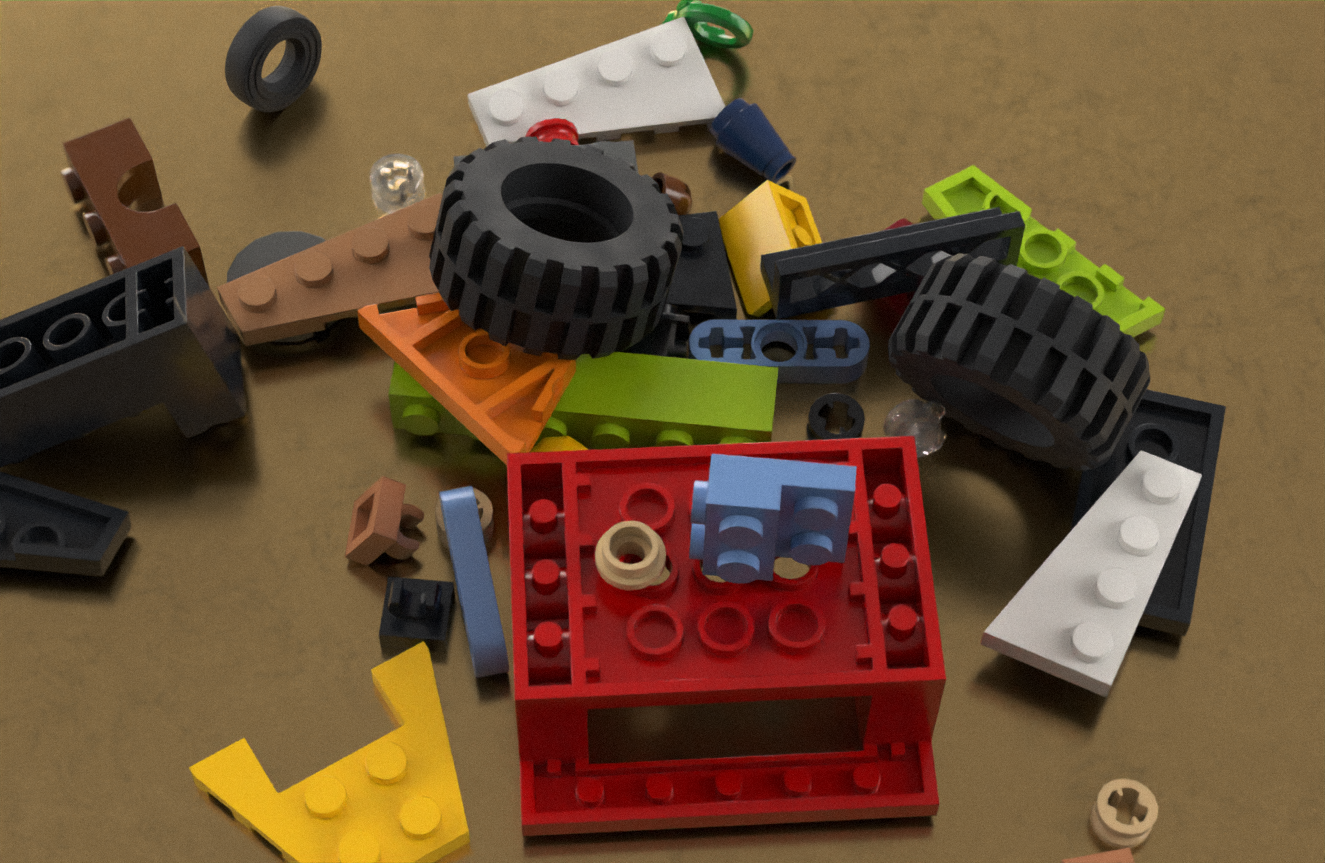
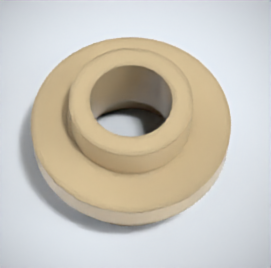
(630, 538)

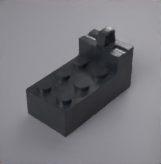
(116, 354)

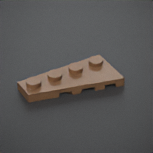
(331, 281)

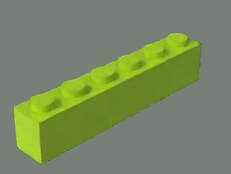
(629, 403)

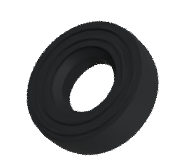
(252, 47)

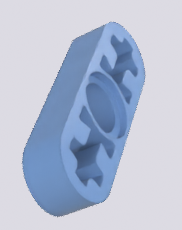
(796, 333)
(474, 582)

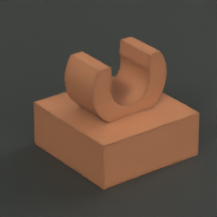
(377, 522)

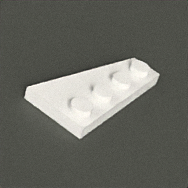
(619, 88)
(1095, 585)

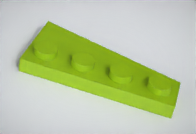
(1045, 251)

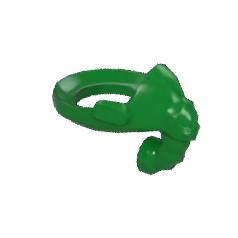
(699, 13)

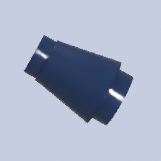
(752, 140)

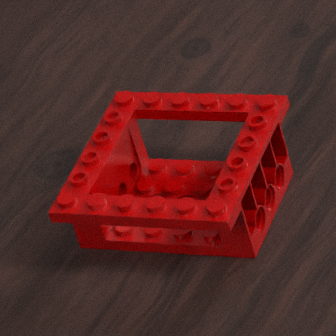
(691, 640)

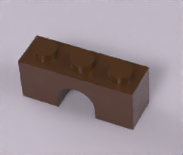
(113, 178)

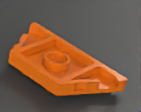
(484, 385)

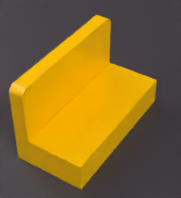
(763, 224)

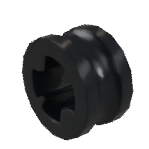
(835, 405)

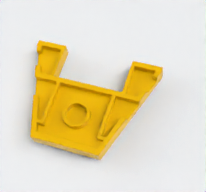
(374, 806)

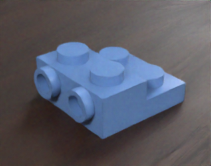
(768, 511)

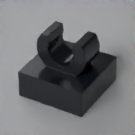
(416, 613)

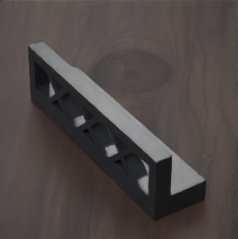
(883, 261)

